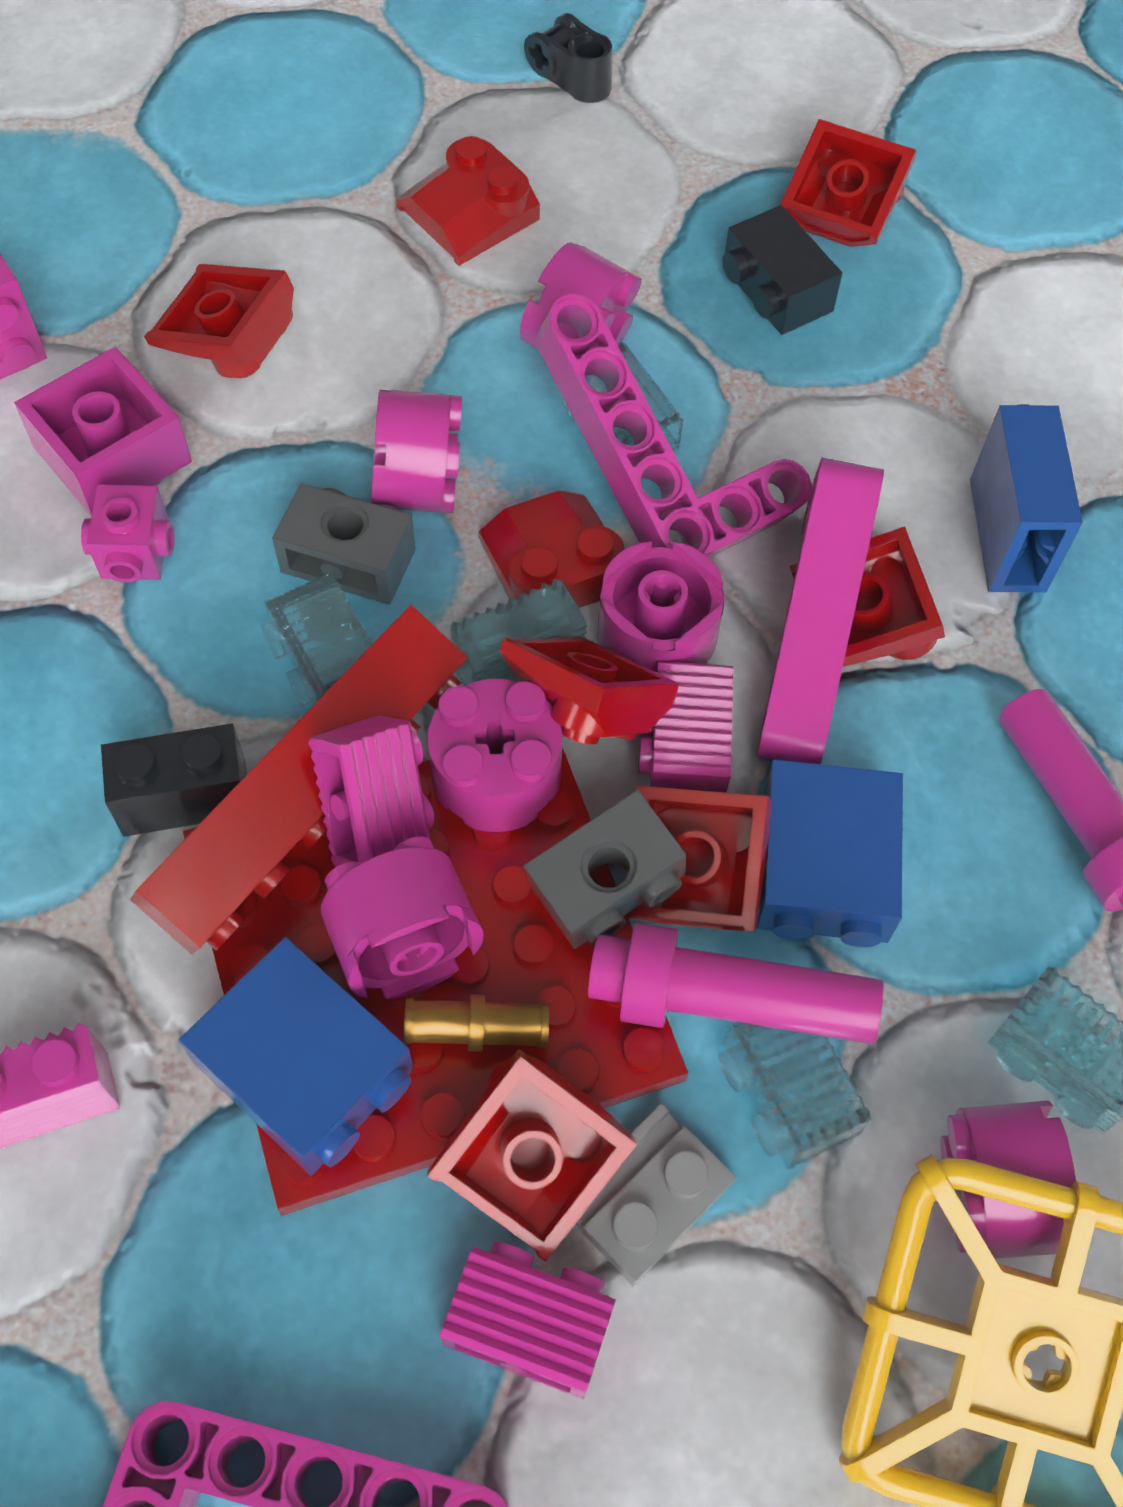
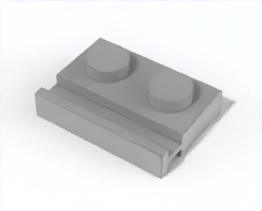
(654, 1196)

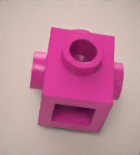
(128, 533)

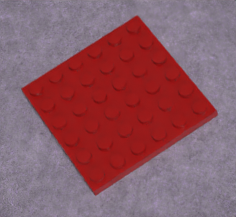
(518, 962)

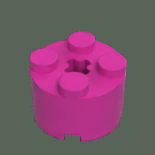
(588, 274)
(416, 450)
(661, 605)
(495, 753)
(399, 919)
(1023, 1142)

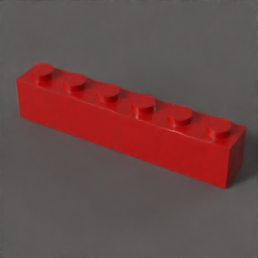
(278, 801)

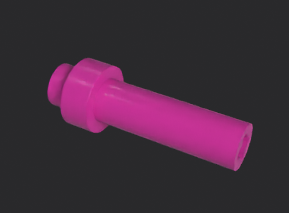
(1074, 785)
(659, 977)

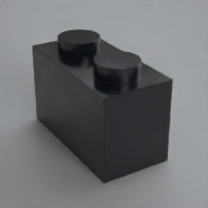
(781, 269)
(170, 777)

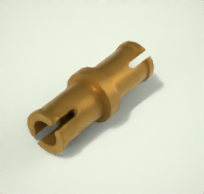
(476, 1023)

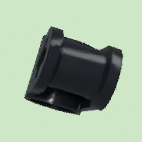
(572, 58)

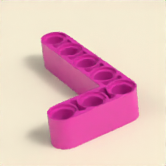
(652, 455)
(820, 611)
(289, 1457)

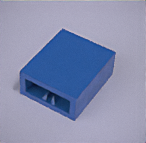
(1025, 498)
(833, 853)
(300, 1057)

